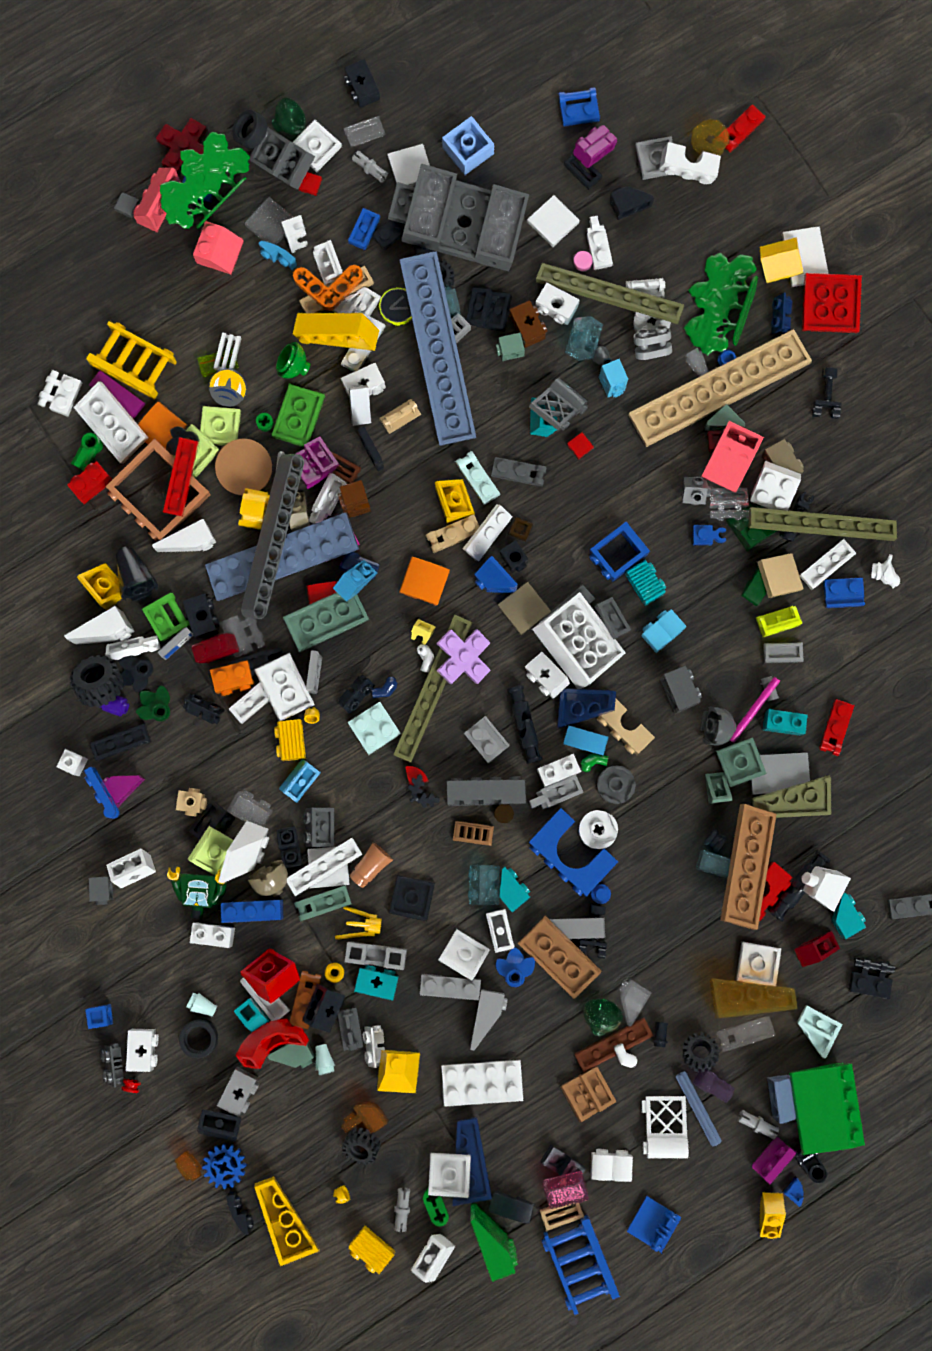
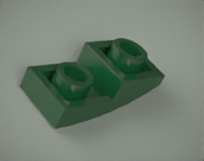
(755, 589)

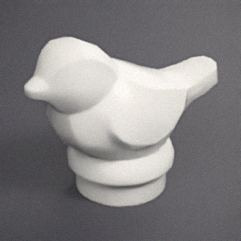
(885, 572)

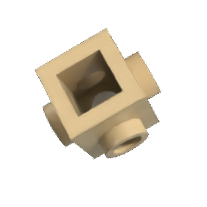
(184, 802)

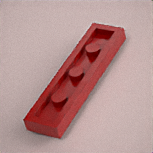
(181, 477)

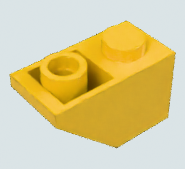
(772, 1215)

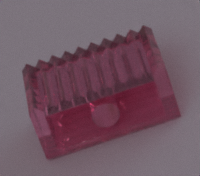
(566, 1189)

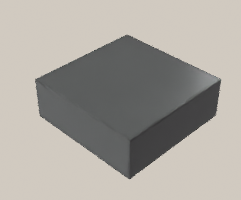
(126, 204)

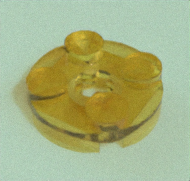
(707, 128)

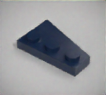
(582, 704)

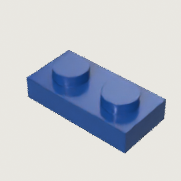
(364, 229)

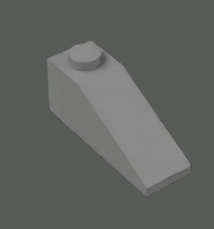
(488, 1011)

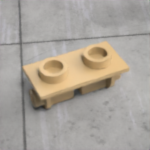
(400, 416)

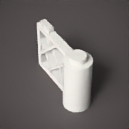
(665, 1144)

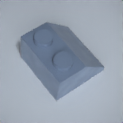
(781, 1098)

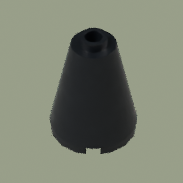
(133, 575)

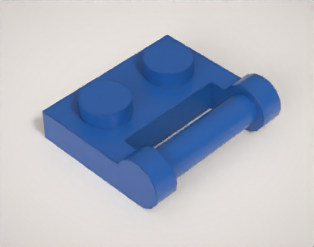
(581, 112)

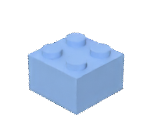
(468, 145)

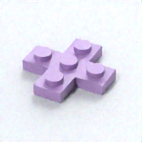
(463, 656)

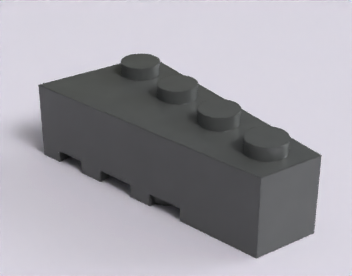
(486, 791)

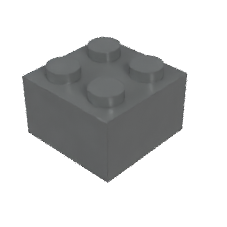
(680, 689)

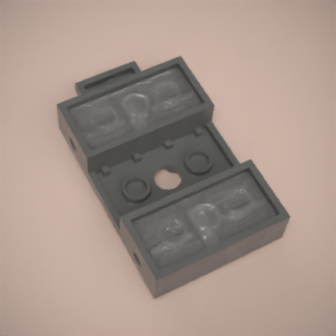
(439, 200)

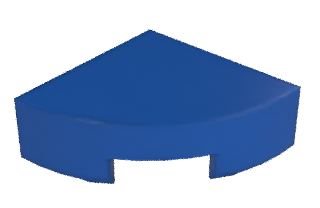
(795, 1192)

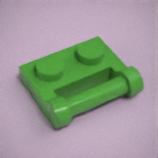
(161, 621)

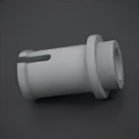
(765, 681)

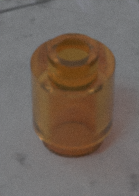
(188, 1166)

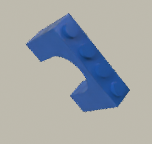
(546, 843)

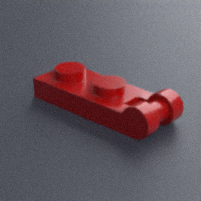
(744, 126)
(836, 726)

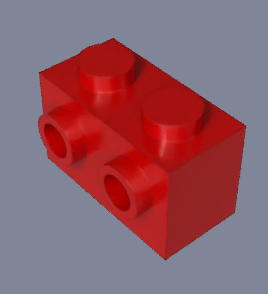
(89, 482)

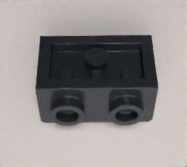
(212, 816)

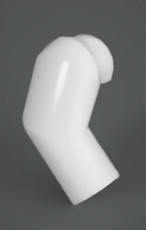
(427, 657)

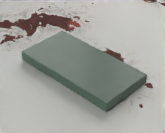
(324, 620)

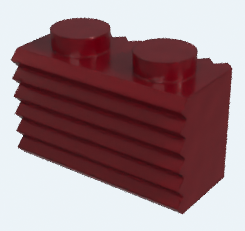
(215, 648)

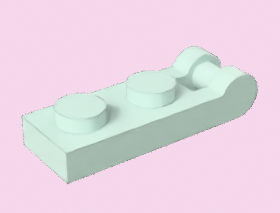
(478, 478)

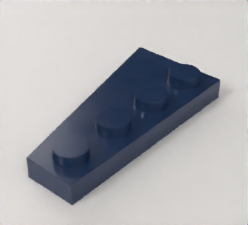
(470, 1143)

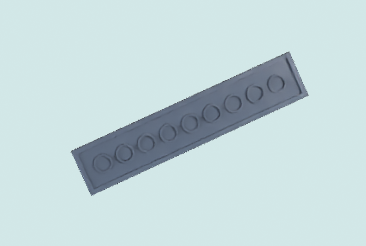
(438, 348)

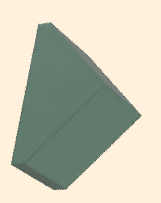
(721, 418)
(717, 788)

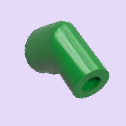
(591, 760)

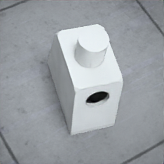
(825, 886)

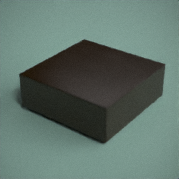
(520, 529)

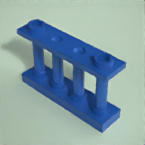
(599, 1267)

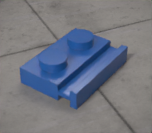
(844, 592)

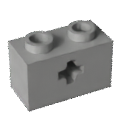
(230, 1100)

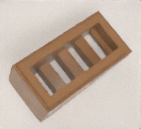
(488, 842)

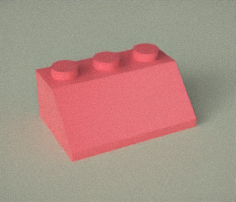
(149, 211)

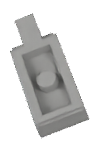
(557, 793)

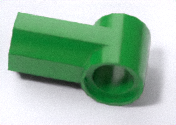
(85, 453)

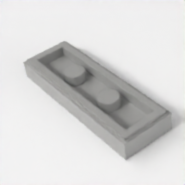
(581, 927)

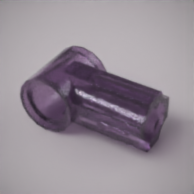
(711, 1083)

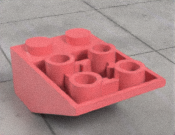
(732, 456)

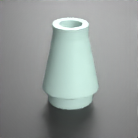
(201, 1005)
(324, 1061)

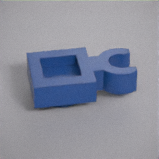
(705, 535)

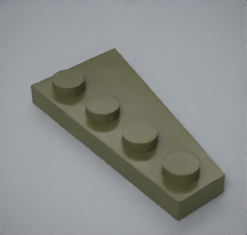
(804, 799)

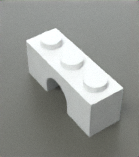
(674, 162)

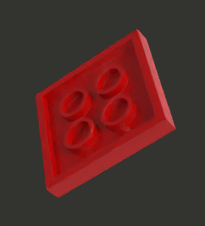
(831, 303)

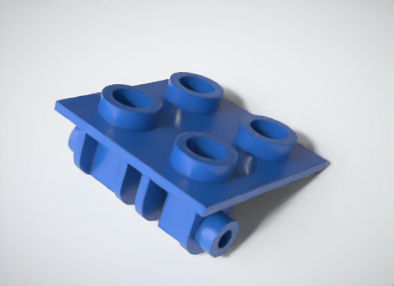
(654, 1224)

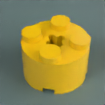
(253, 508)

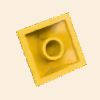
(781, 260)
(454, 500)
(102, 585)

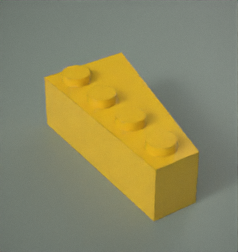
(336, 329)
(285, 1226)

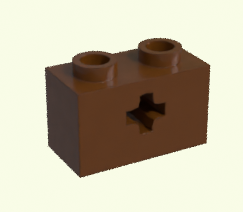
(530, 334)

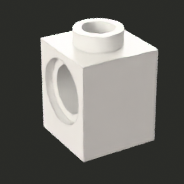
(72, 762)

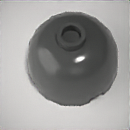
(717, 726)

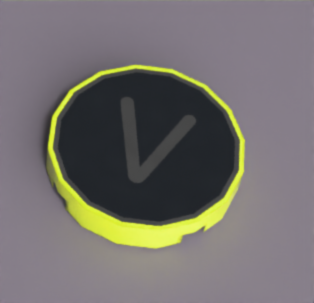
(395, 307)

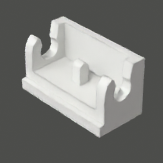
(293, 230)
(327, 262)

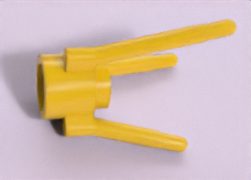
(371, 925)

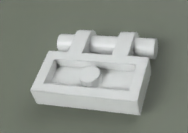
(65, 395)

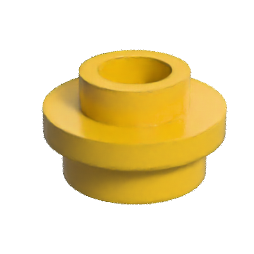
(330, 977)

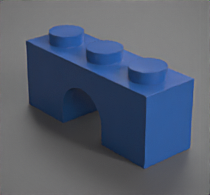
(252, 911)

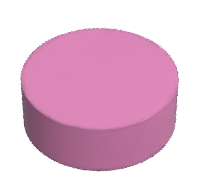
(583, 261)

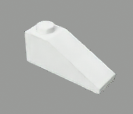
(192, 538)

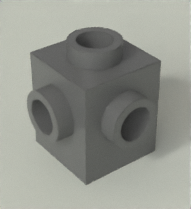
(695, 490)

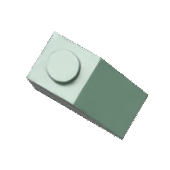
(293, 1055)

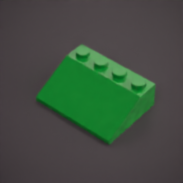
(827, 1108)
(494, 1243)

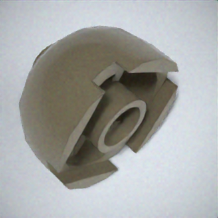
(269, 880)

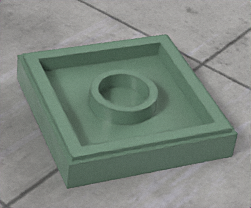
(741, 762)

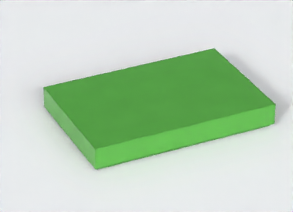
(298, 415)

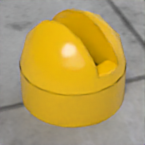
(311, 715)
(342, 1194)

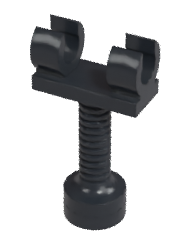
(829, 374)
(801, 506)
(597, 912)

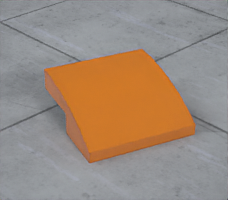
(158, 423)
(424, 580)

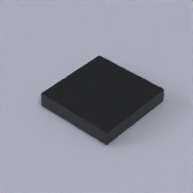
(371, 449)
(412, 898)

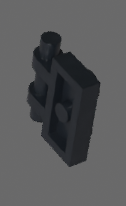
(872, 985)

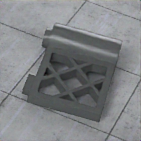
(565, 398)

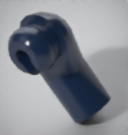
(387, 690)

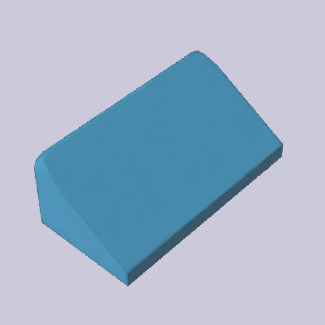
(299, 780)

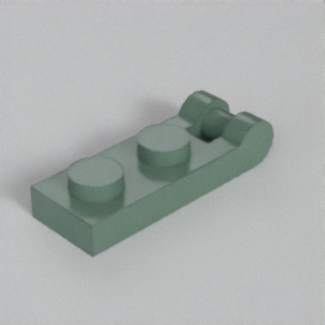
(324, 903)

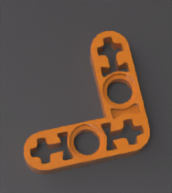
(326, 292)

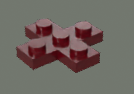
(181, 141)

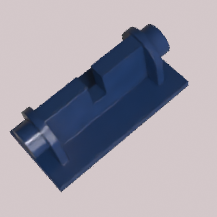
(781, 305)

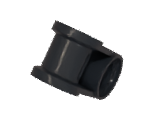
(810, 1162)

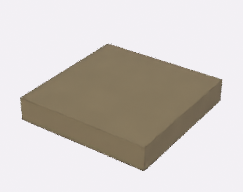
(524, 608)

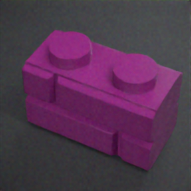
(594, 146)

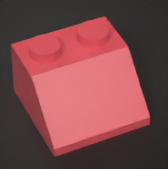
(217, 248)

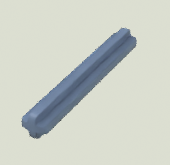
(698, 1108)

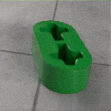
(440, 1204)

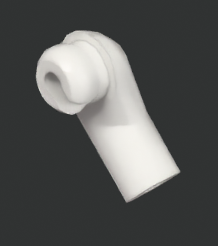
(625, 1058)

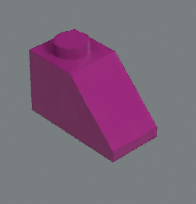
(122, 787)

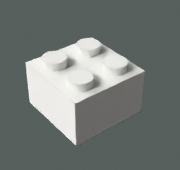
(775, 487)

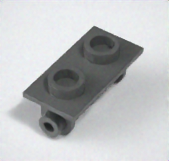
(350, 1029)

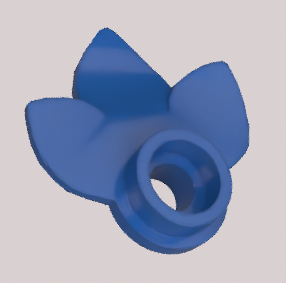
(515, 964)

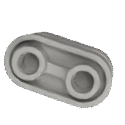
(652, 343)

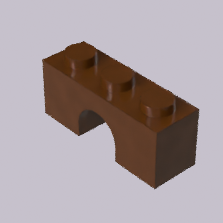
(354, 499)

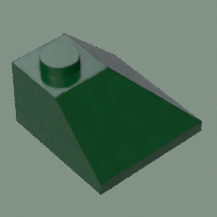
(748, 536)

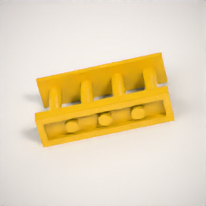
(131, 378)

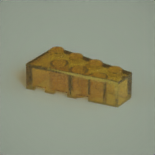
(745, 999)

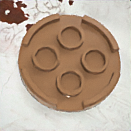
(243, 465)

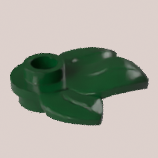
(152, 703)

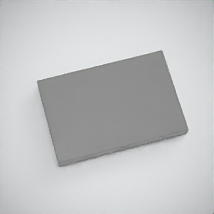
(782, 772)

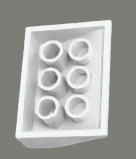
(579, 641)

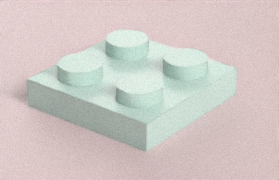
(374, 728)

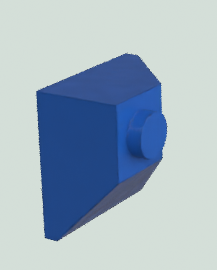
(494, 578)

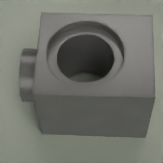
(100, 890)

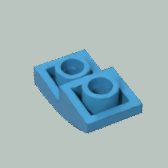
(274, 252)
(586, 740)

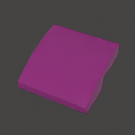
(317, 462)

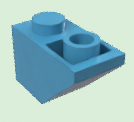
(354, 580)

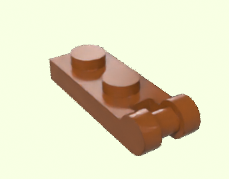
(303, 998)

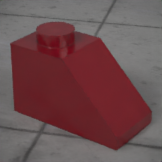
(817, 949)

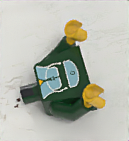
(197, 890)

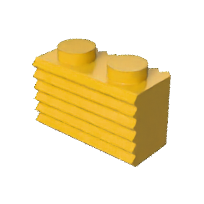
(290, 740)
(371, 1250)

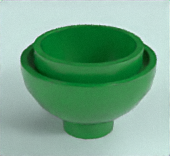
(292, 361)

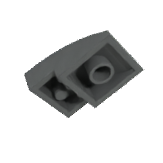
(282, 158)

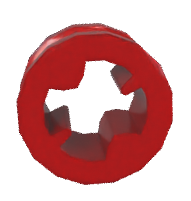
(131, 1085)

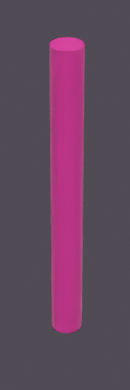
(754, 709)

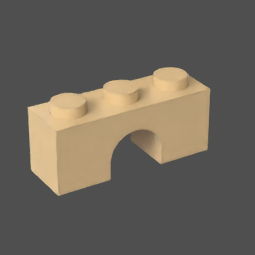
(635, 739)

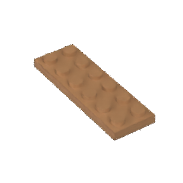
(748, 867)

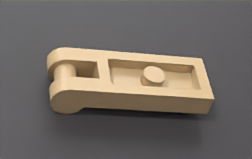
(453, 533)

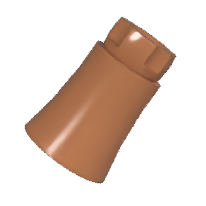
(370, 865)

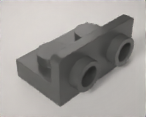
(319, 827)

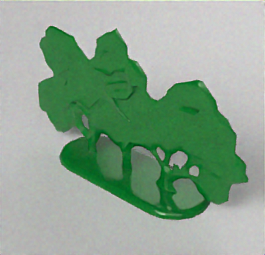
(203, 177)
(718, 298)

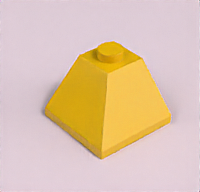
(398, 1071)

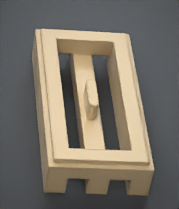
(561, 1222)

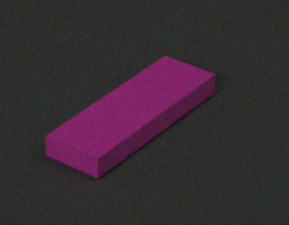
(128, 401)

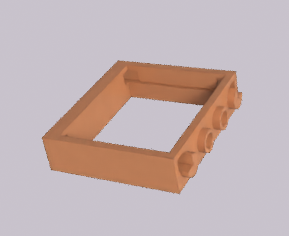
(202, 495)

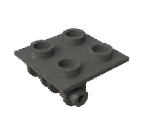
(110, 1075)

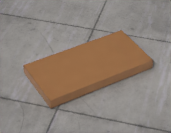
(559, 957)

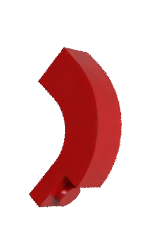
(266, 1038)

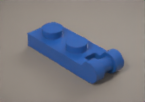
(102, 794)

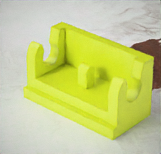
(778, 621)

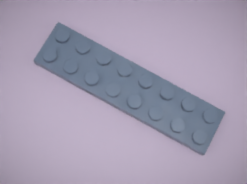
(300, 551)

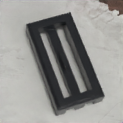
(570, 167)

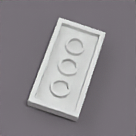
(111, 422)
(482, 1082)

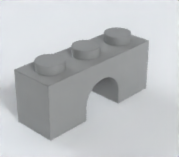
(375, 955)
(450, 987)

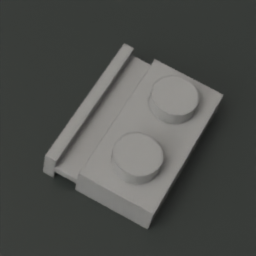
(486, 739)

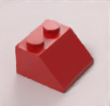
(271, 975)

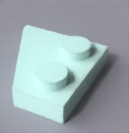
(819, 1029)

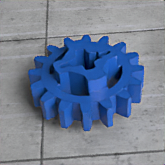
(213, 1162)

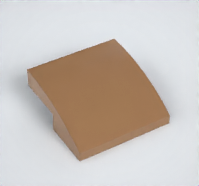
(588, 1094)

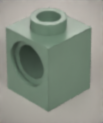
(510, 347)

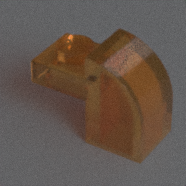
(369, 1114)

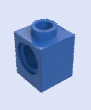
(99, 1016)

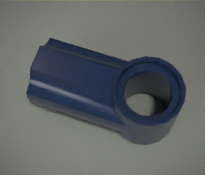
(351, 559)

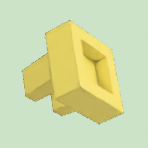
(422, 629)

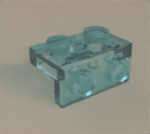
(484, 884)

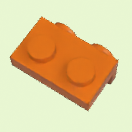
(232, 678)

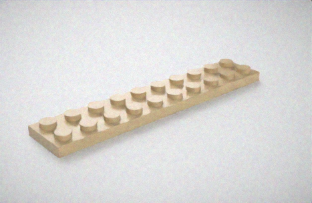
(719, 388)

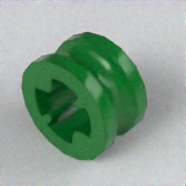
(268, 426)

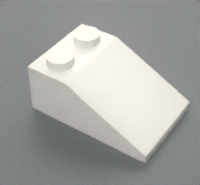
(106, 627)
(244, 851)

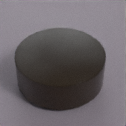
(504, 813)

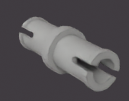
(369, 166)
(758, 1124)
(402, 1209)

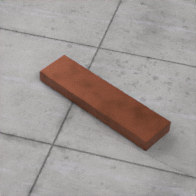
(604, 1048)

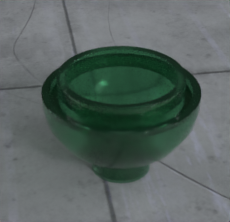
(289, 117)
(602, 1016)

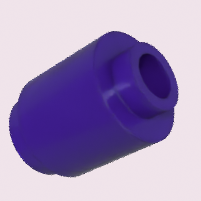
(117, 707)

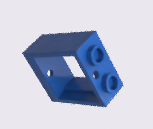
(632, 539)

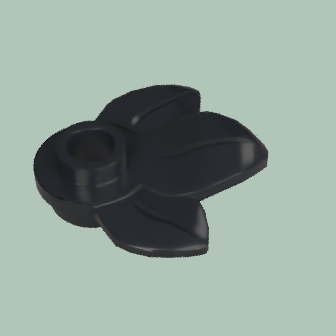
(177, 432)
(132, 674)

